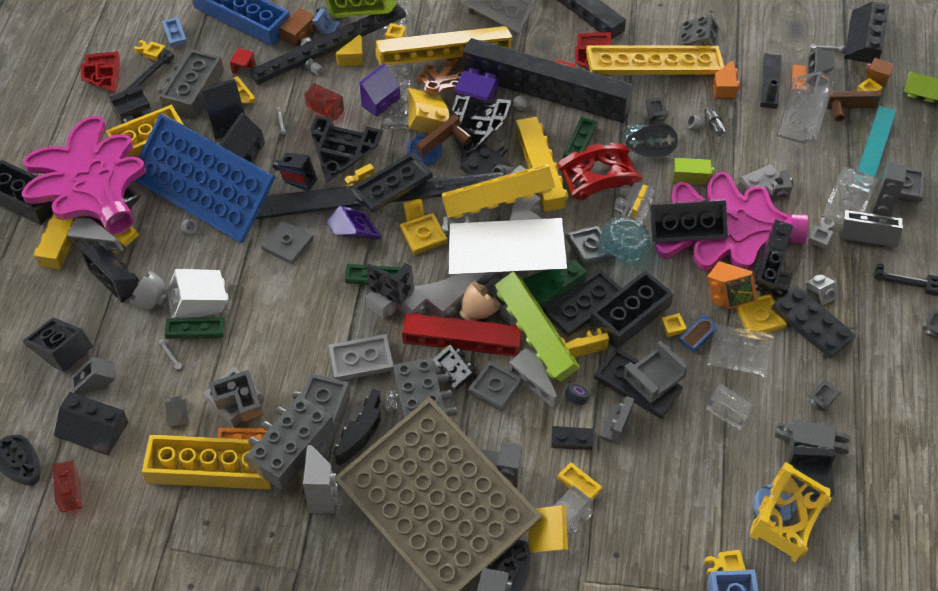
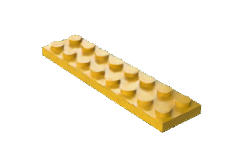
(654, 60)

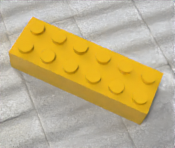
(200, 462)

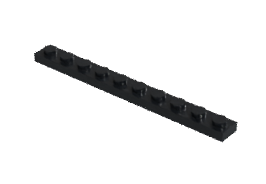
(324, 44)

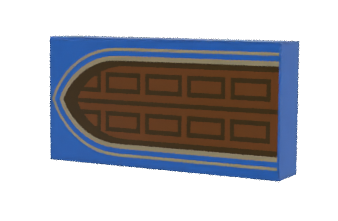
(697, 333)

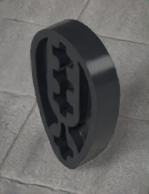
(657, 150)
(28, 456)
(520, 564)

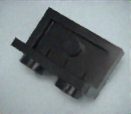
(782, 285)

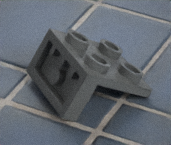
(699, 30)

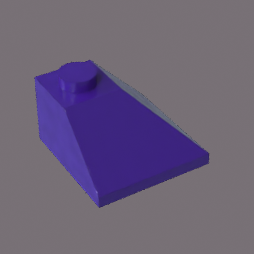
(352, 223)

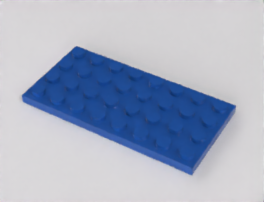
(203, 178)

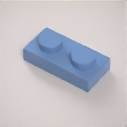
(174, 32)

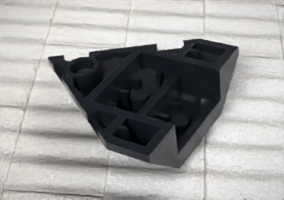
(479, 120)
(341, 147)

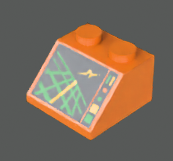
(731, 286)

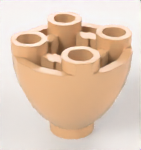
(478, 303)

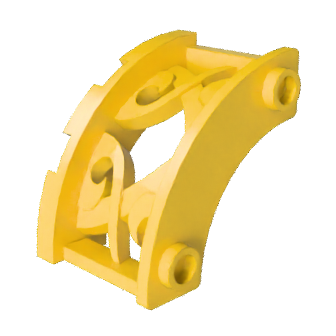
(766, 529)

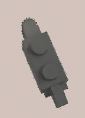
(812, 435)

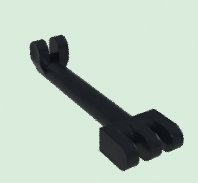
(929, 284)

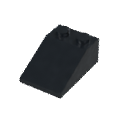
(222, 106)
(59, 343)

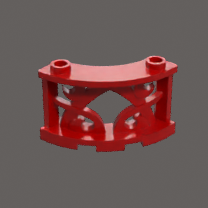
(612, 155)

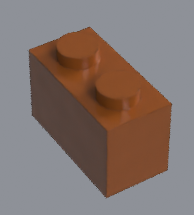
(297, 27)

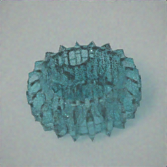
(625, 238)

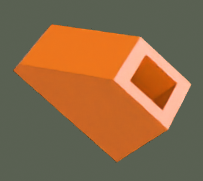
(725, 82)

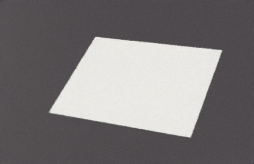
(506, 246)

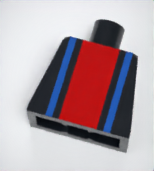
(296, 170)

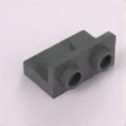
(617, 420)

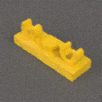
(589, 344)

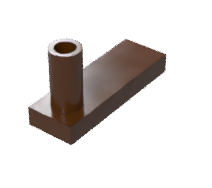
(852, 99)
(440, 134)

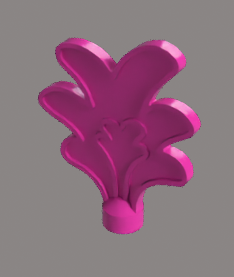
(86, 176)
(748, 224)

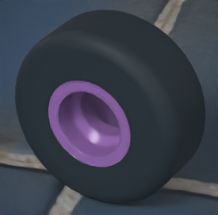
(577, 394)

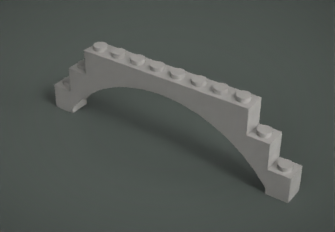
(446, 296)

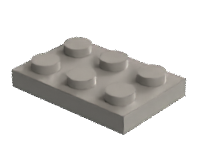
(361, 357)

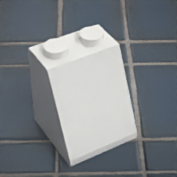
(196, 293)

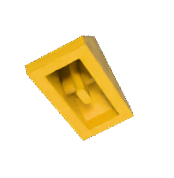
(351, 53)

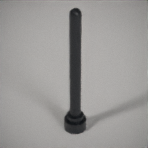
(165, 57)

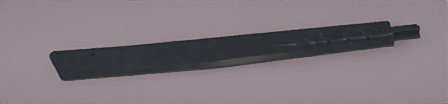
(343, 196)

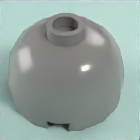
(149, 292)

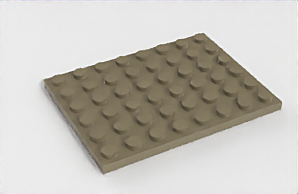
(437, 499)

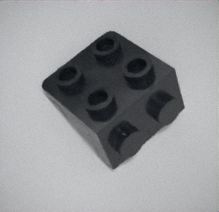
(395, 287)
(815, 464)

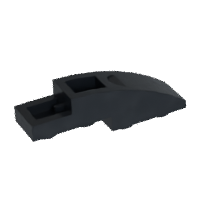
(774, 253)
(358, 433)

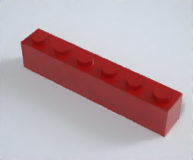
(465, 334)

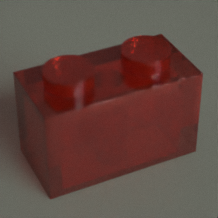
(324, 101)
(67, 486)

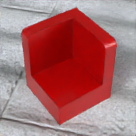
(242, 58)

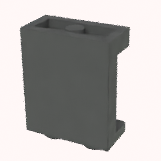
(656, 372)

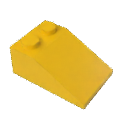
(425, 111)

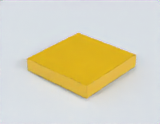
(423, 233)
(760, 316)
(550, 531)

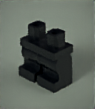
(135, 108)

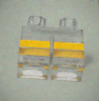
(637, 201)

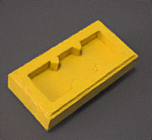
(572, 475)

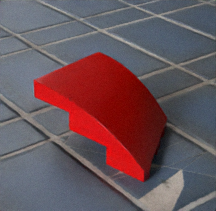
(590, 39)
(102, 70)

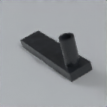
(770, 81)

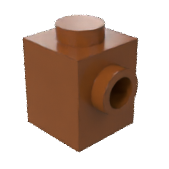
(879, 71)

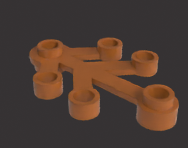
(434, 87)

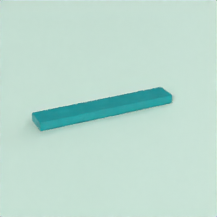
(876, 141)

